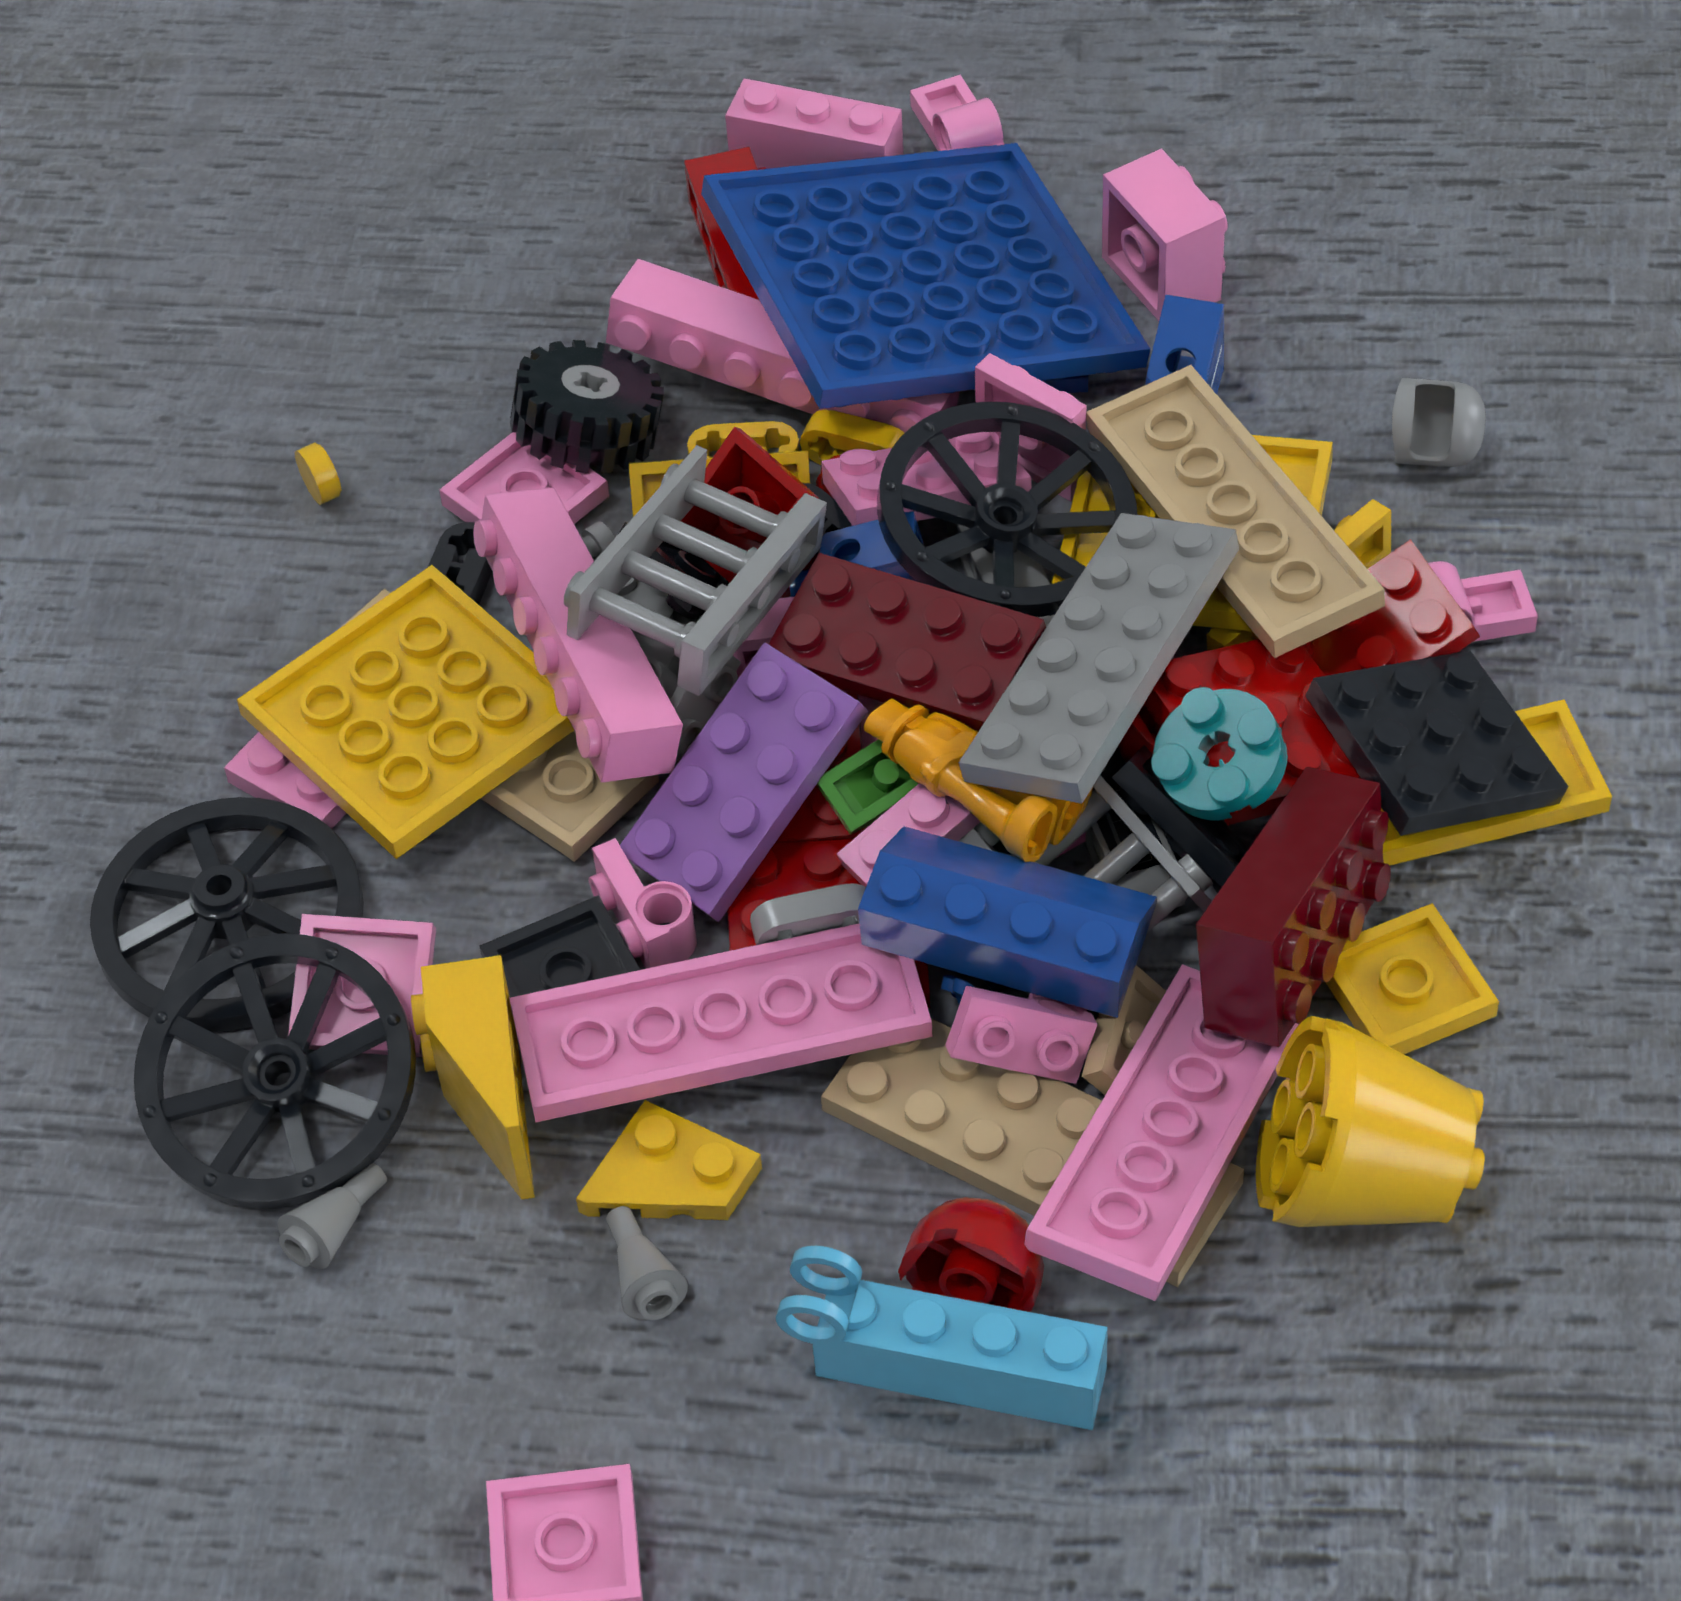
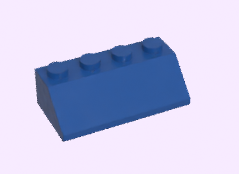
(1005, 920)

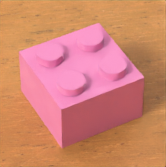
(1162, 232)

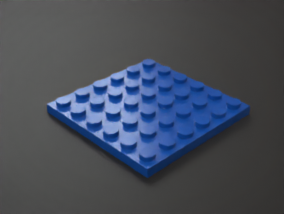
(919, 268)

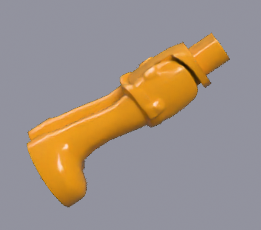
(931, 753)

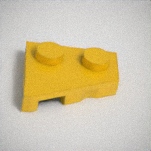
(670, 1170)

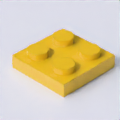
(1411, 982)

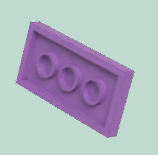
(742, 780)

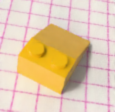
(474, 1047)

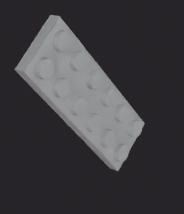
(1099, 658)

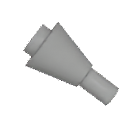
(318, 1227)
(647, 1279)

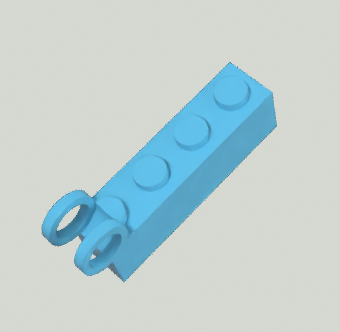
(946, 1345)

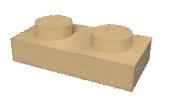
(1117, 1036)

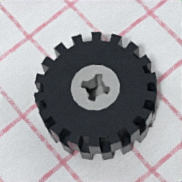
(586, 406)

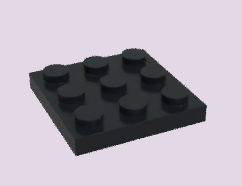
(1436, 741)

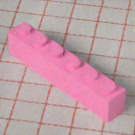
(729, 342)
(603, 676)

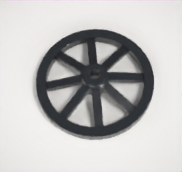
(1003, 514)
(219, 899)
(269, 1060)

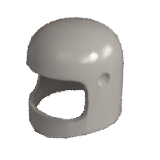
(1437, 422)

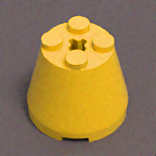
(1364, 1134)

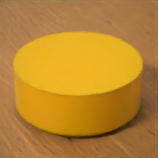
(318, 473)

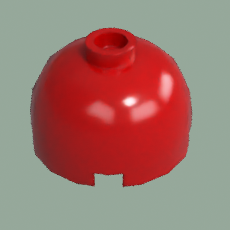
(974, 1254)

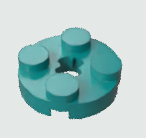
(1206, 720)

